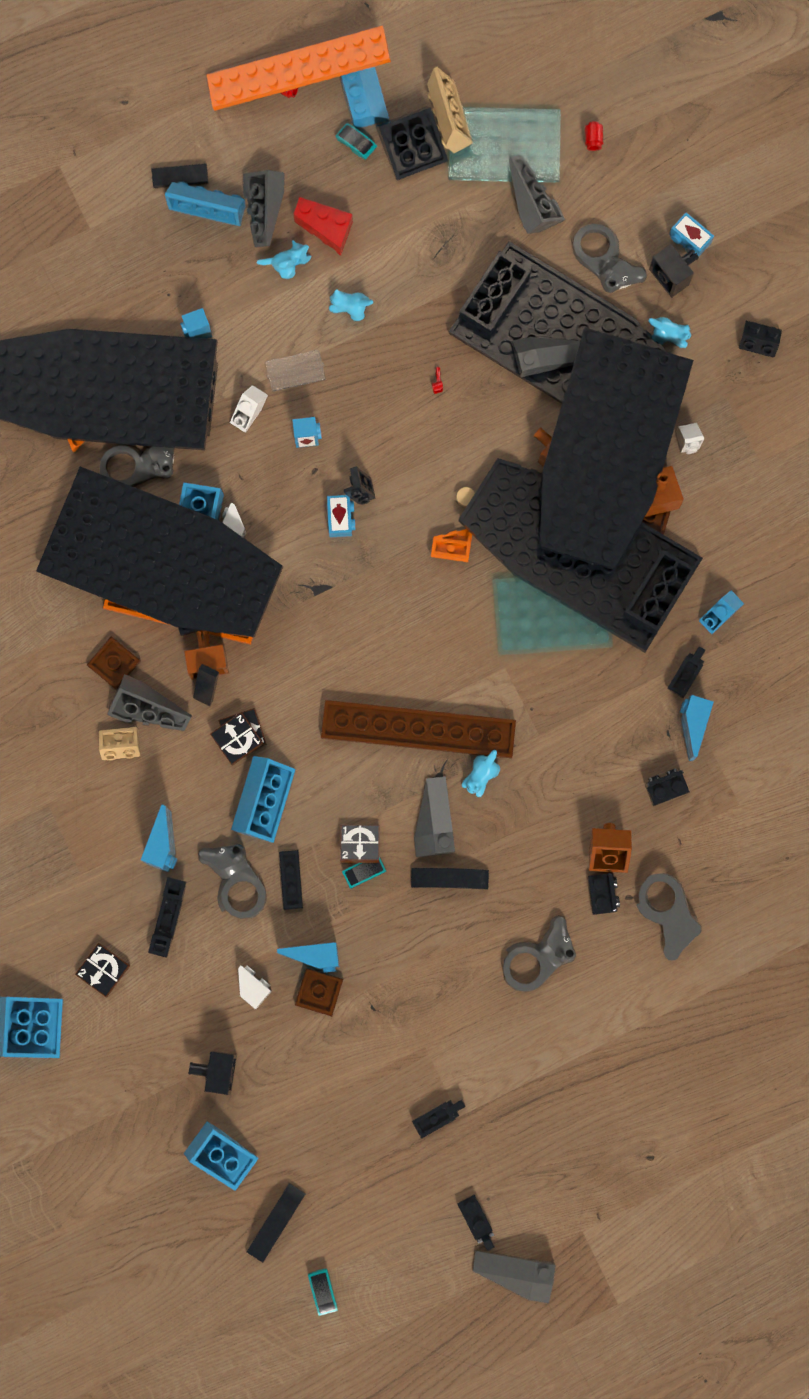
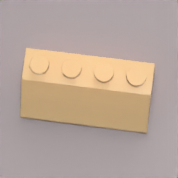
(448, 111)

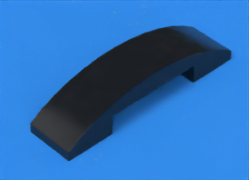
(449, 878)
(167, 917)
(276, 1223)

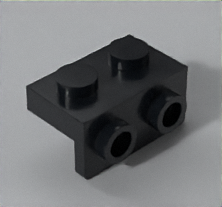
(760, 339)

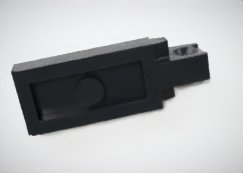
(687, 673)
(437, 1117)
(476, 1221)

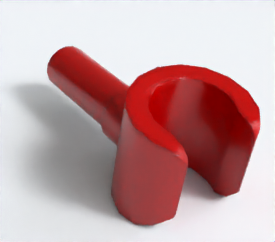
(437, 386)

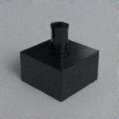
(672, 269)
(218, 1072)

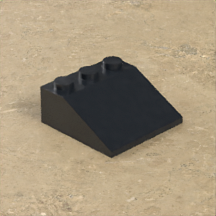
(412, 142)

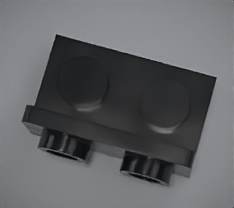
(362, 487)
(666, 787)
(603, 893)

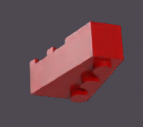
(324, 222)

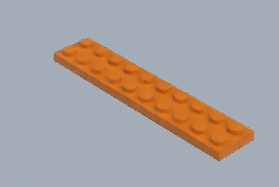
(298, 68)

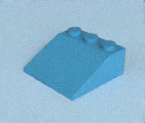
(160, 846)
(30, 1027)

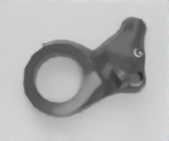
(610, 269)
(150, 463)
(233, 867)
(677, 922)
(551, 953)

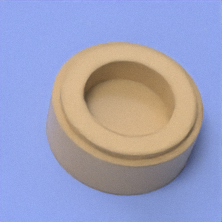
(464, 496)

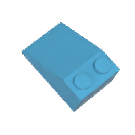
(694, 723)
(318, 956)
(220, 1156)

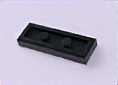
(188, 174)
(206, 684)
(291, 880)

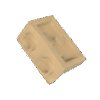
(119, 743)

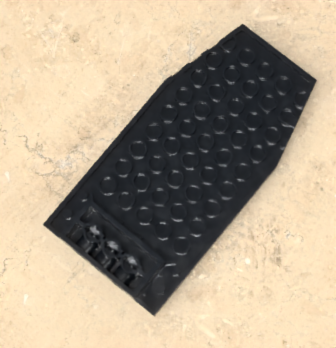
(531, 299)
(110, 387)
(609, 446)
(158, 558)
(624, 601)

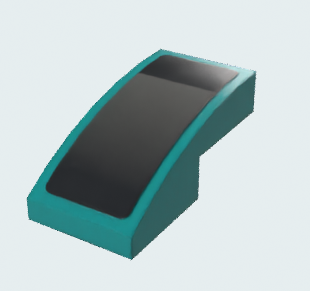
(356, 140)
(363, 872)
(322, 1292)

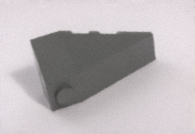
(264, 196)
(533, 203)
(543, 354)
(143, 704)
(434, 822)
(523, 1276)

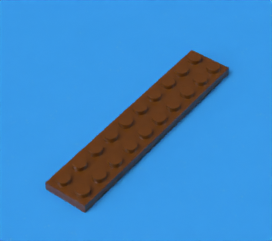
(418, 729)

